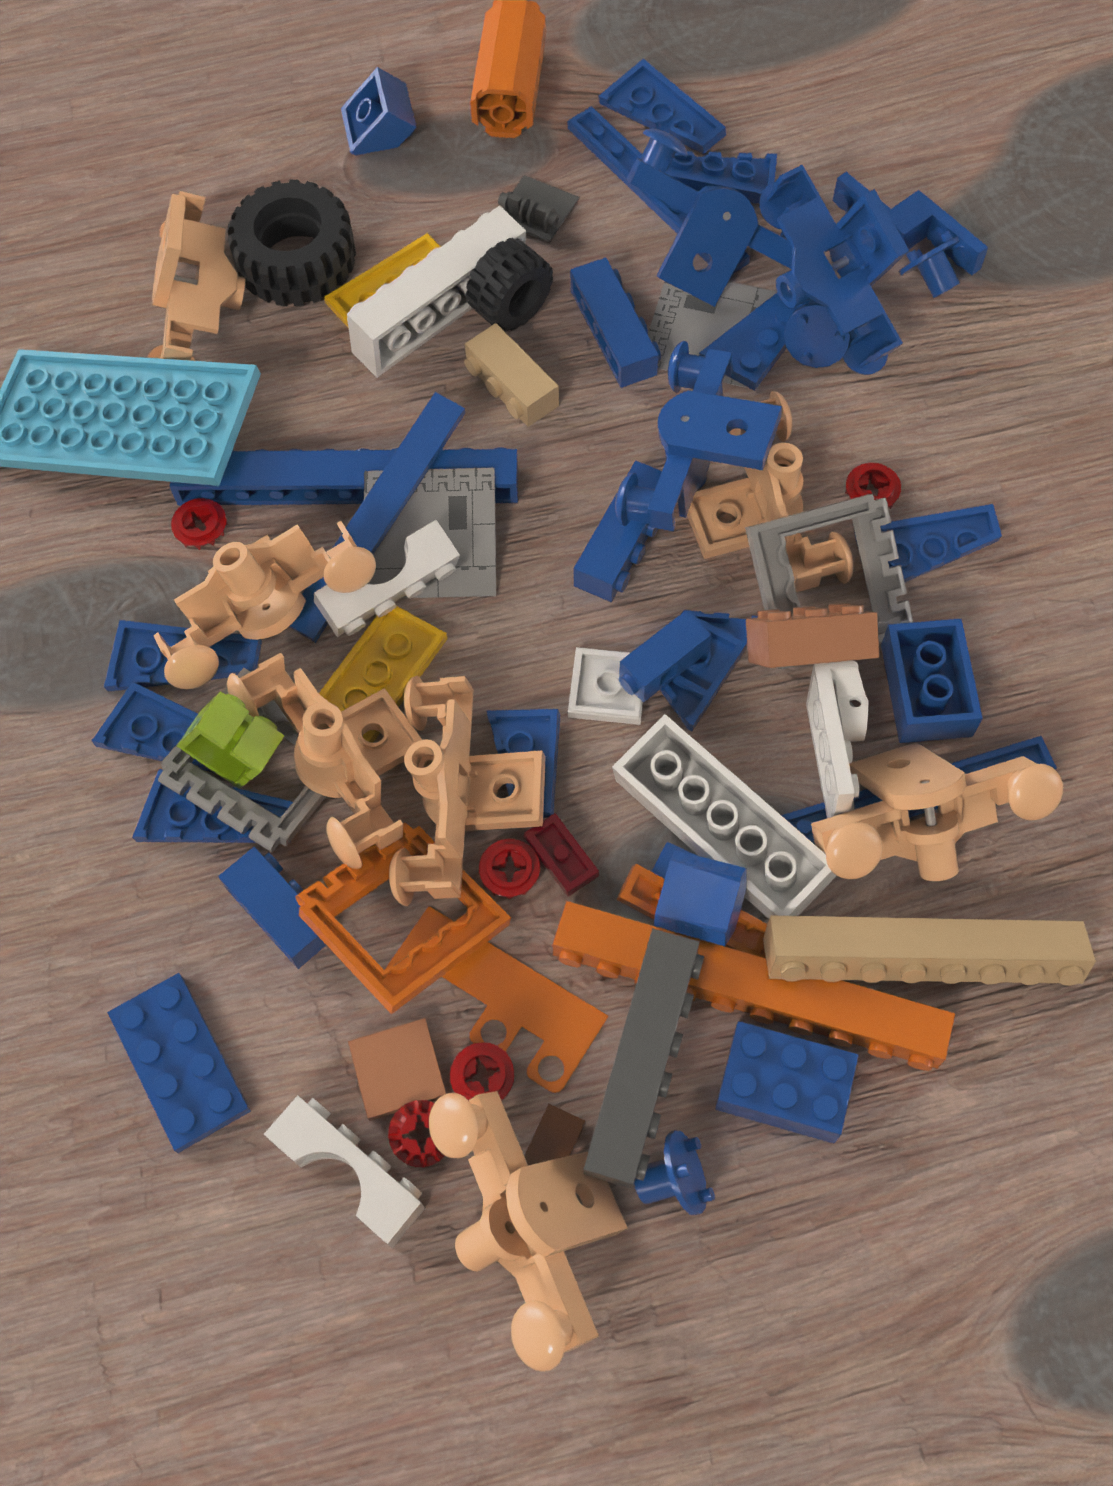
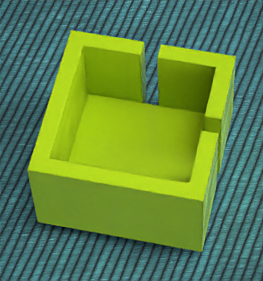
(231, 739)

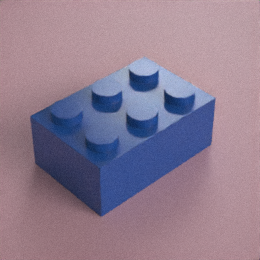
(931, 681)
(787, 1082)

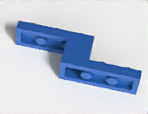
(919, 219)

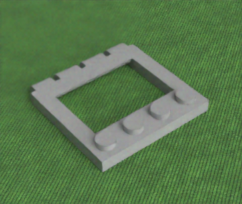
(875, 549)
(237, 809)

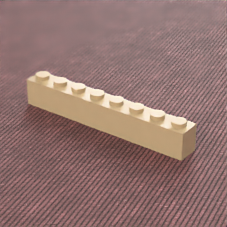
(927, 950)

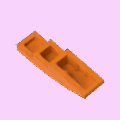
(643, 892)

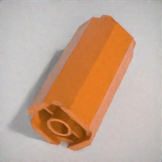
(508, 67)

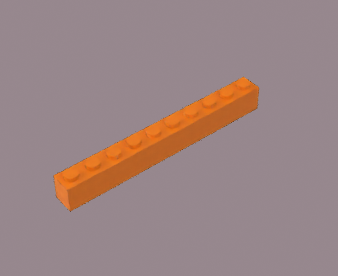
(741, 982)

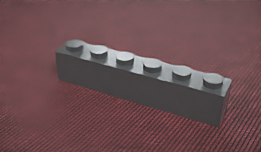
(641, 1060)

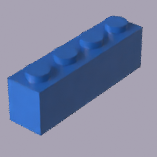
(614, 322)
(614, 547)

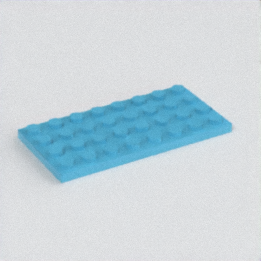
(123, 415)

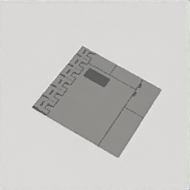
(689, 319)
(465, 509)

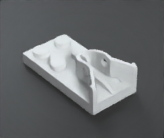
(833, 728)

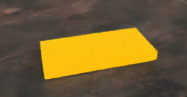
(386, 271)
(384, 657)

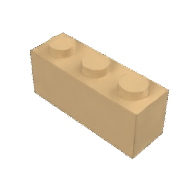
(511, 375)

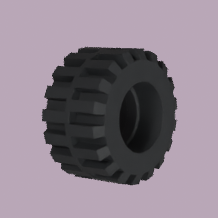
(509, 284)

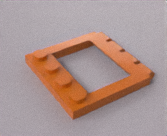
(426, 961)

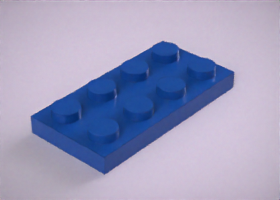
(178, 1062)

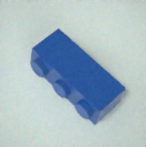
(272, 904)

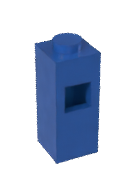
(664, 656)

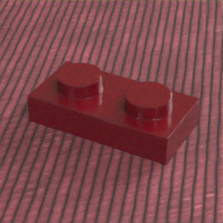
(561, 855)

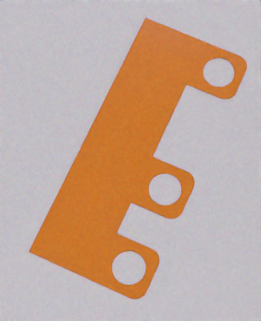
(518, 1000)

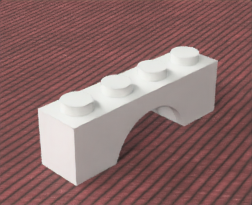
(427, 556)
(384, 1204)

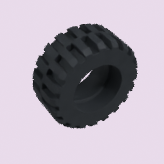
(287, 212)

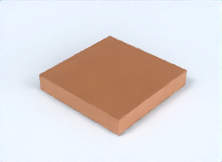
(396, 1068)

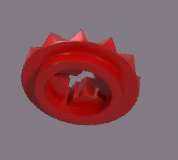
(880, 476)
(207, 512)
(496, 857)
(493, 1059)
(406, 1148)

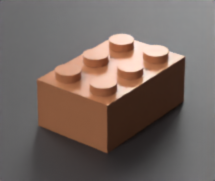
(812, 635)

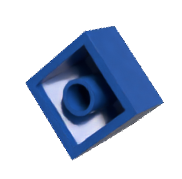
(378, 114)

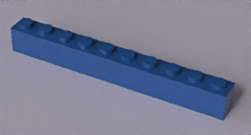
(331, 475)

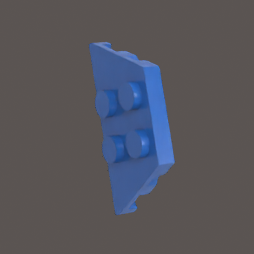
(698, 685)

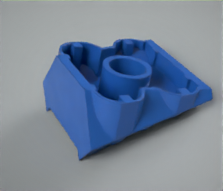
(701, 898)

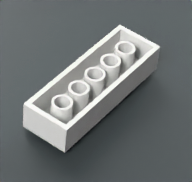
(425, 295)
(723, 818)

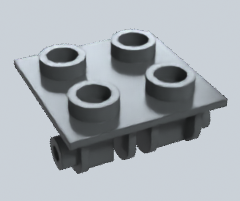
(538, 207)

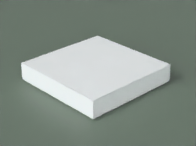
(597, 689)

